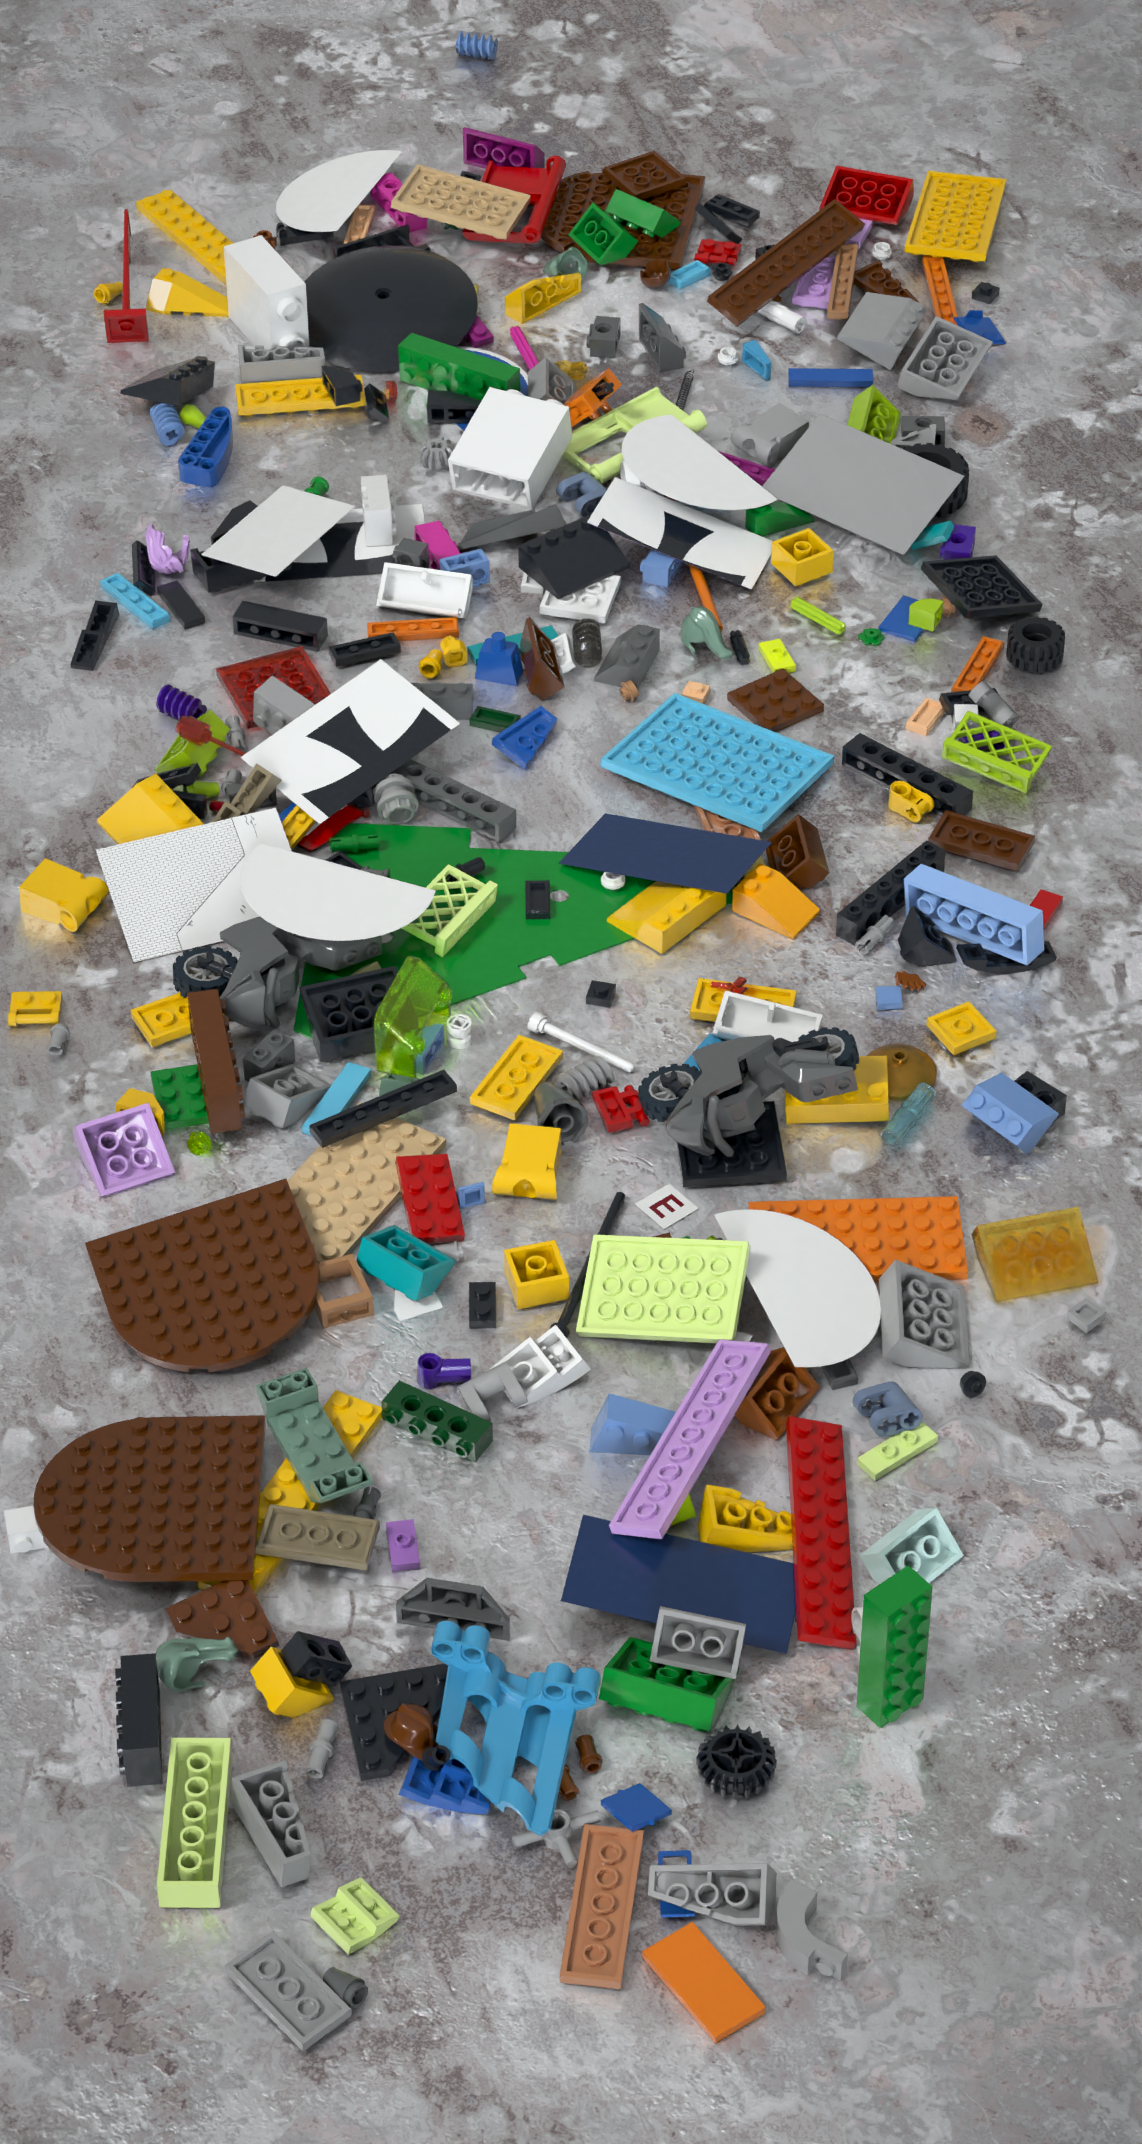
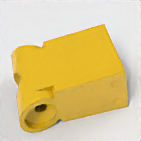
(61, 894)
(529, 1162)

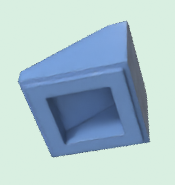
(471, 1195)

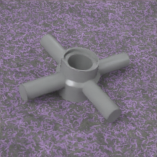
(559, 1834)

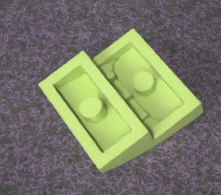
(354, 1915)

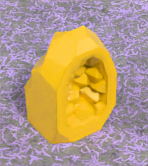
(453, 652)

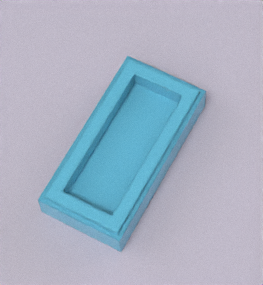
(689, 274)

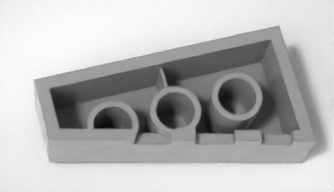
(280, 364)
(272, 1819)

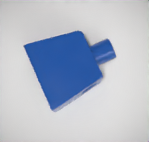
(499, 661)

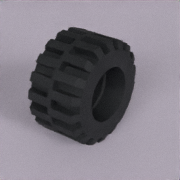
(1035, 644)

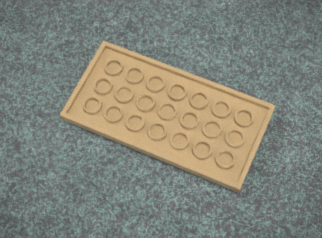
(355, 1183)

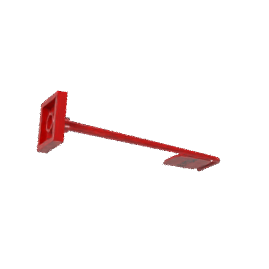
(126, 323)

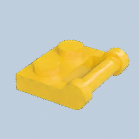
(35, 1008)

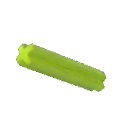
(818, 615)

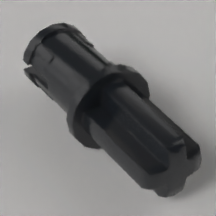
(470, 868)

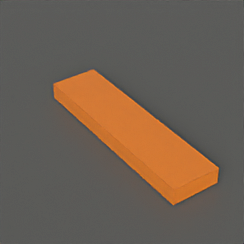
(416, 629)
(979, 664)

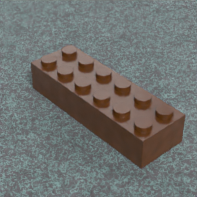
(216, 1061)

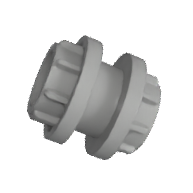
(395, 799)

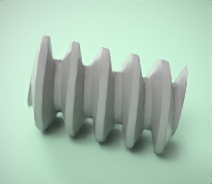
(586, 1077)

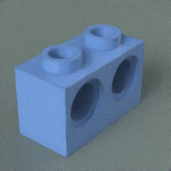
(470, 563)

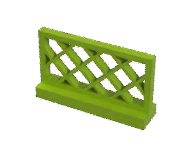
(988, 763)

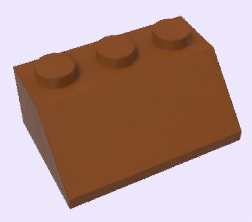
(775, 1395)

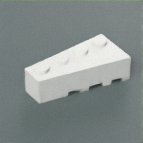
(378, 510)

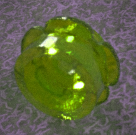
(199, 1143)

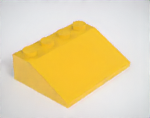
(147, 812)
(666, 913)
(863, 1105)

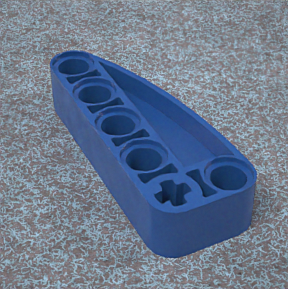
(208, 451)

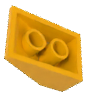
(773, 902)

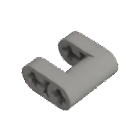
(993, 705)
(489, 1384)

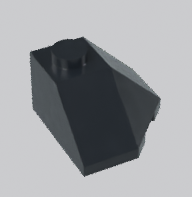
(922, 942)

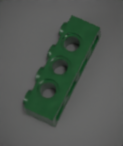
(437, 1421)

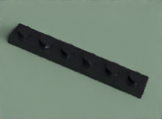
(382, 1108)

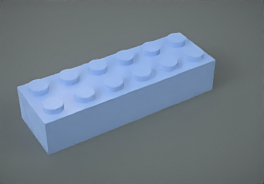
(976, 914)

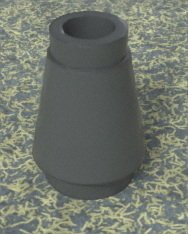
(346, 1986)

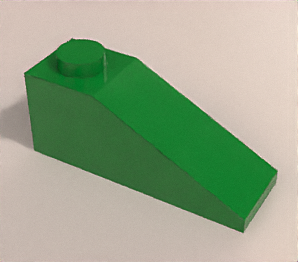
(775, 518)

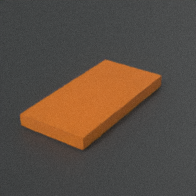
(703, 1982)

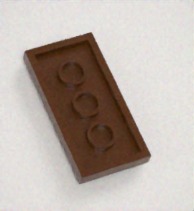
(982, 840)

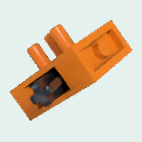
(592, 396)

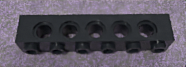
(887, 766)
(886, 894)

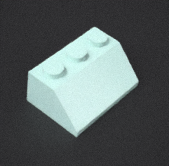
(917, 1541)

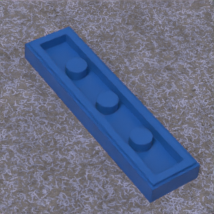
(829, 377)

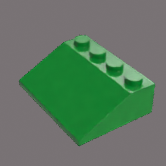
(663, 1689)

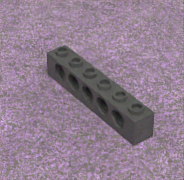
(459, 801)

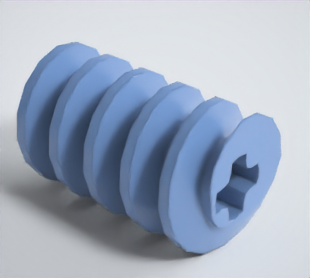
(476, 46)
(167, 423)

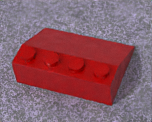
(870, 194)

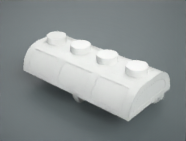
(425, 590)
(751, 1016)

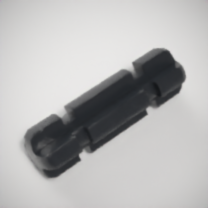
(739, 647)

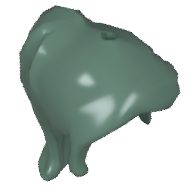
(560, 264)
(703, 627)
(181, 1658)

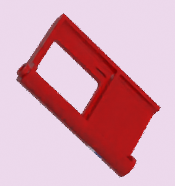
(537, 182)

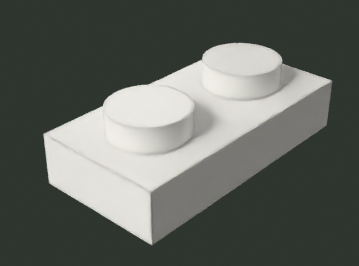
(564, 652)

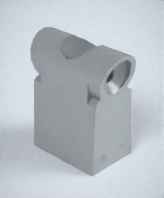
(770, 434)

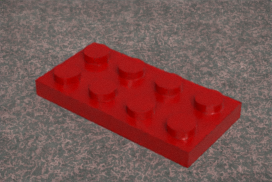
(430, 1198)

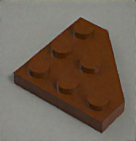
(223, 1612)

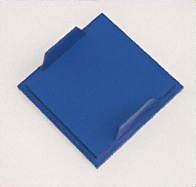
(980, 325)

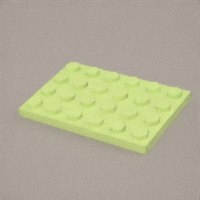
(663, 1289)

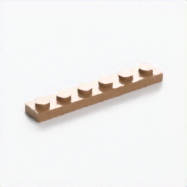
(842, 282)

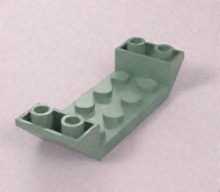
(309, 1437)

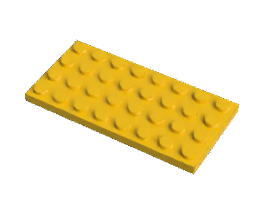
(955, 216)

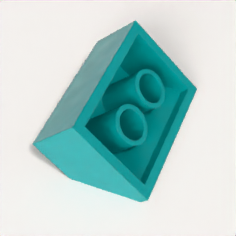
(403, 1262)

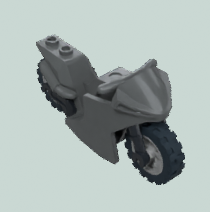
(265, 970)
(738, 1076)

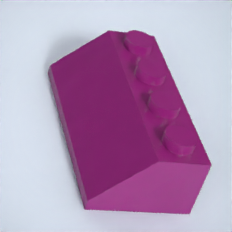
(485, 147)

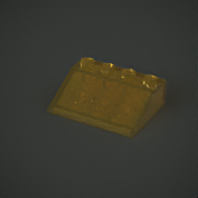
(1035, 1254)

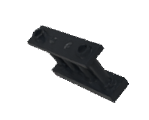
(396, 237)

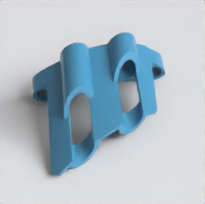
(522, 1719)

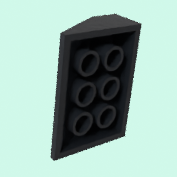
(175, 382)
(571, 557)
(344, 1012)

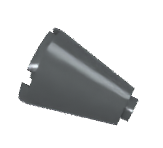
(560, 1110)

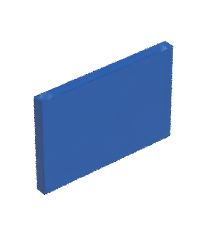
(897, 621)

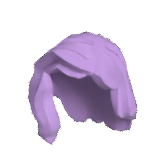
(161, 556)

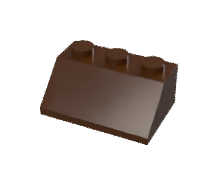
(540, 662)
(798, 853)

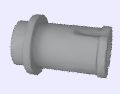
(232, 777)
(59, 1035)
(454, 1250)

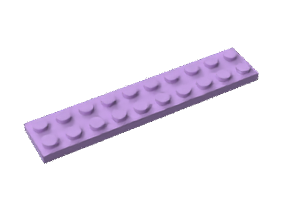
(689, 1439)

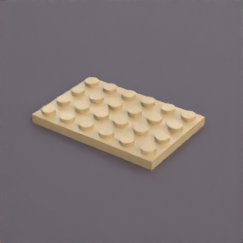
(461, 201)

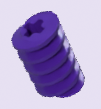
(177, 703)

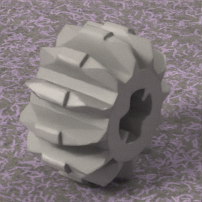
(435, 453)

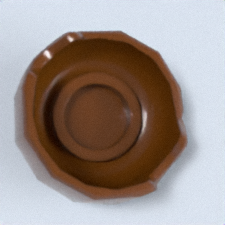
(656, 273)

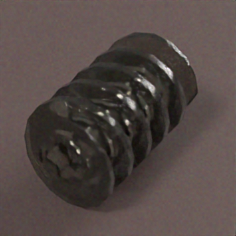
(587, 642)

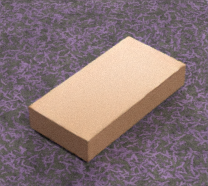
(925, 717)

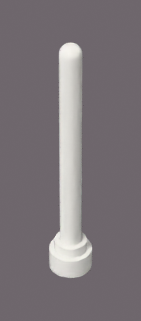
(539, 1024)

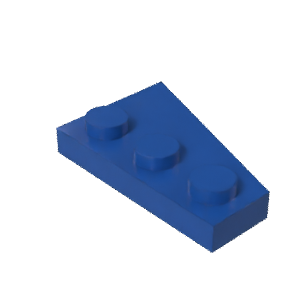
(526, 736)

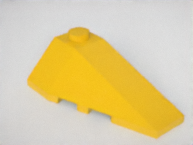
(181, 293)
(541, 296)
(742, 1524)

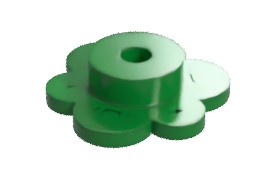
(871, 636)

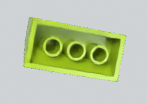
(874, 415)

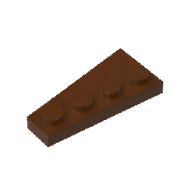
(878, 280)

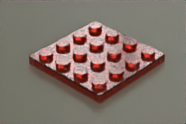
(289, 666)

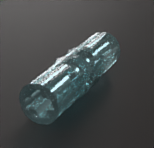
(908, 1114)

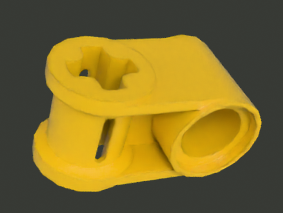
(907, 801)

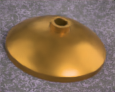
(906, 1069)

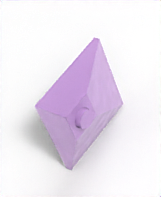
(123, 1150)

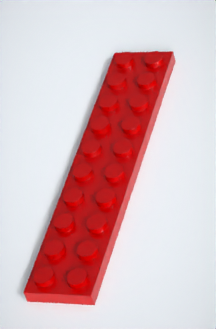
(820, 1533)

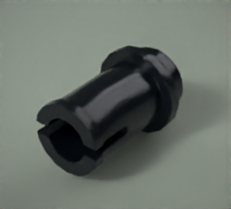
(429, 1757)

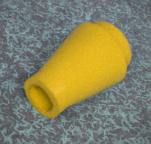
(108, 291)
(431, 664)

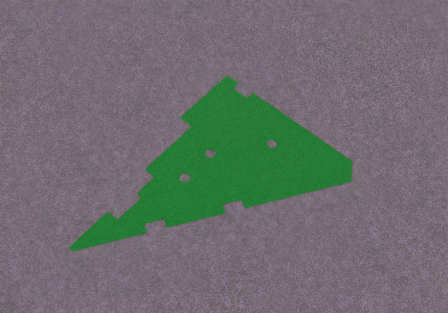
(502, 937)

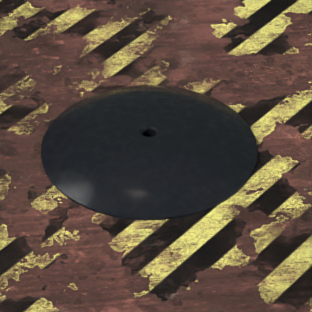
(381, 295)

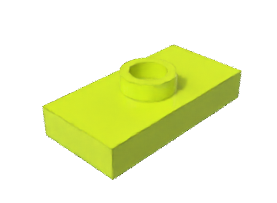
(776, 656)

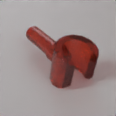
(736, 986)

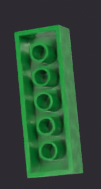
(449, 368)
(894, 1646)

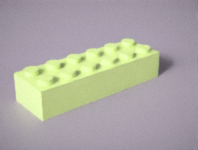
(195, 1823)

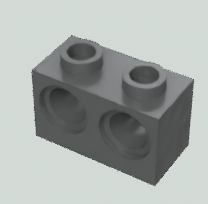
(412, 553)

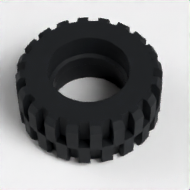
(951, 460)

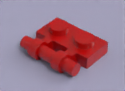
(717, 252)
(613, 1110)

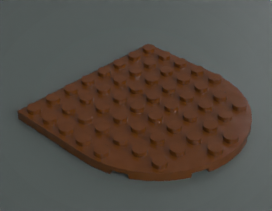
(583, 189)
(210, 1280)
(157, 1499)

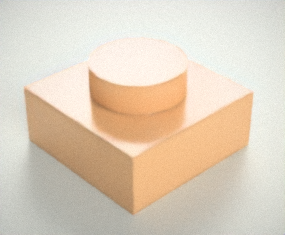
(696, 691)

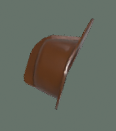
(412, 1729)

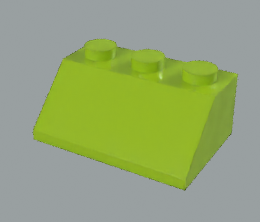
(185, 752)

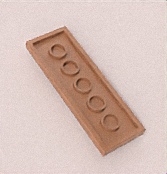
(602, 1907)

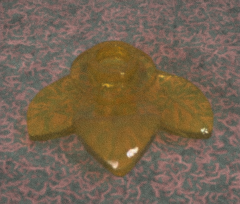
(575, 370)

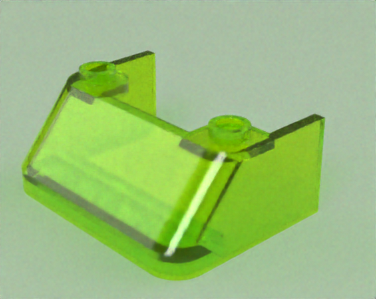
(404, 1013)

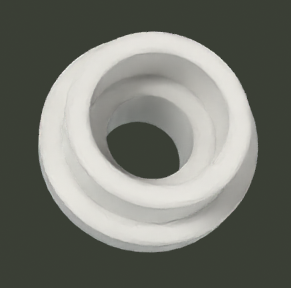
(881, 251)
(728, 356)
(612, 881)

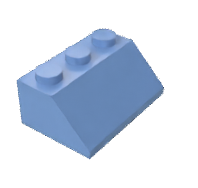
(1010, 1111)

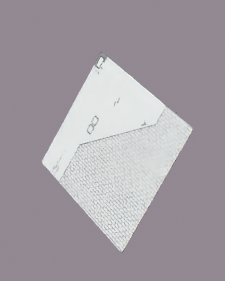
(185, 883)

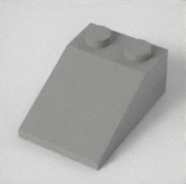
(284, 1094)

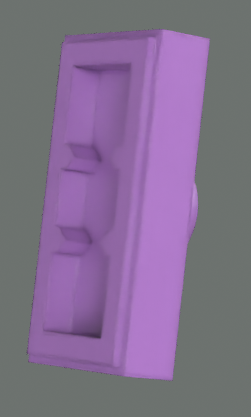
(402, 1545)

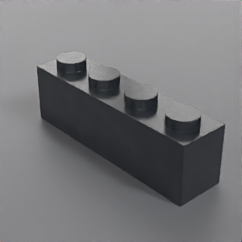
(280, 626)

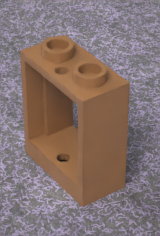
(358, 1305)

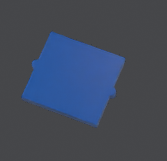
(636, 1807)

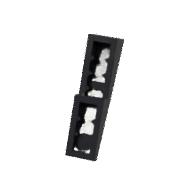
(95, 635)

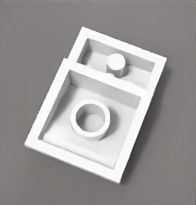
(545, 1365)

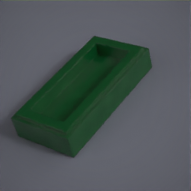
(492, 719)

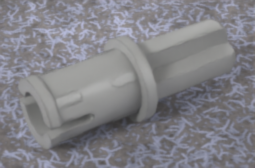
(875, 934)

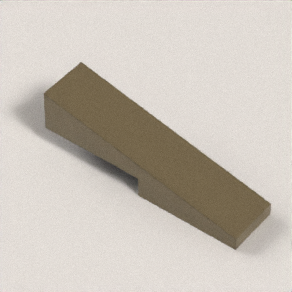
(251, 794)

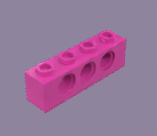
(383, 194)

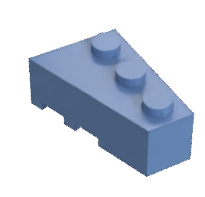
(628, 1426)

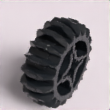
(718, 1767)

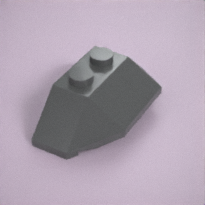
(455, 1602)

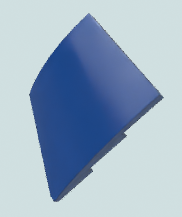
(445, 1788)

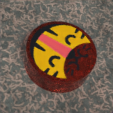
(390, 391)

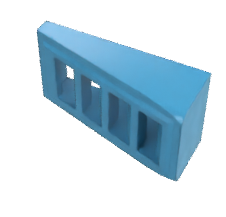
(756, 359)

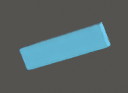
(135, 600)
(340, 1094)

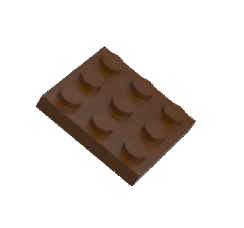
(645, 175)
(775, 701)

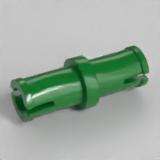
(354, 843)

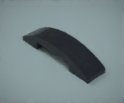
(991, 962)

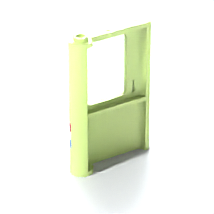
(624, 418)

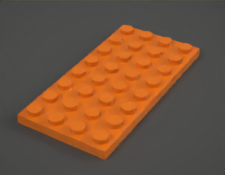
(879, 1230)

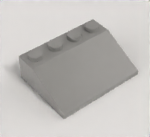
(882, 326)
(943, 361)
(922, 1319)

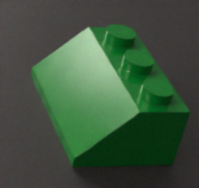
(641, 215)
(602, 236)

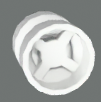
(459, 1031)

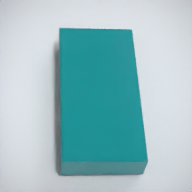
(933, 535)

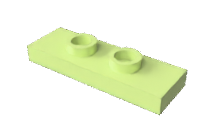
(896, 1451)

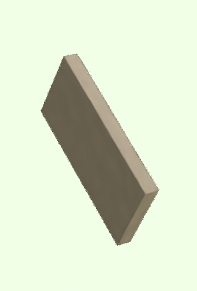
(318, 1537)

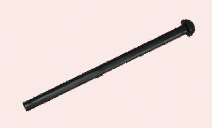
(579, 1285)

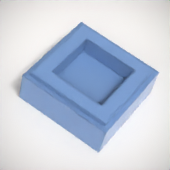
(888, 997)

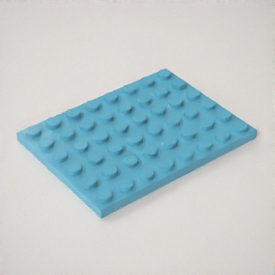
(717, 762)

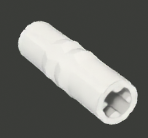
(783, 316)

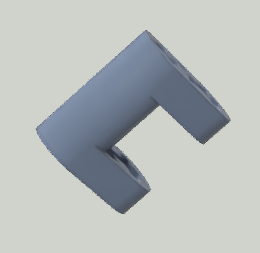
(582, 486)
(894, 1407)

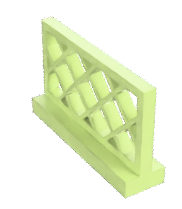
(462, 917)

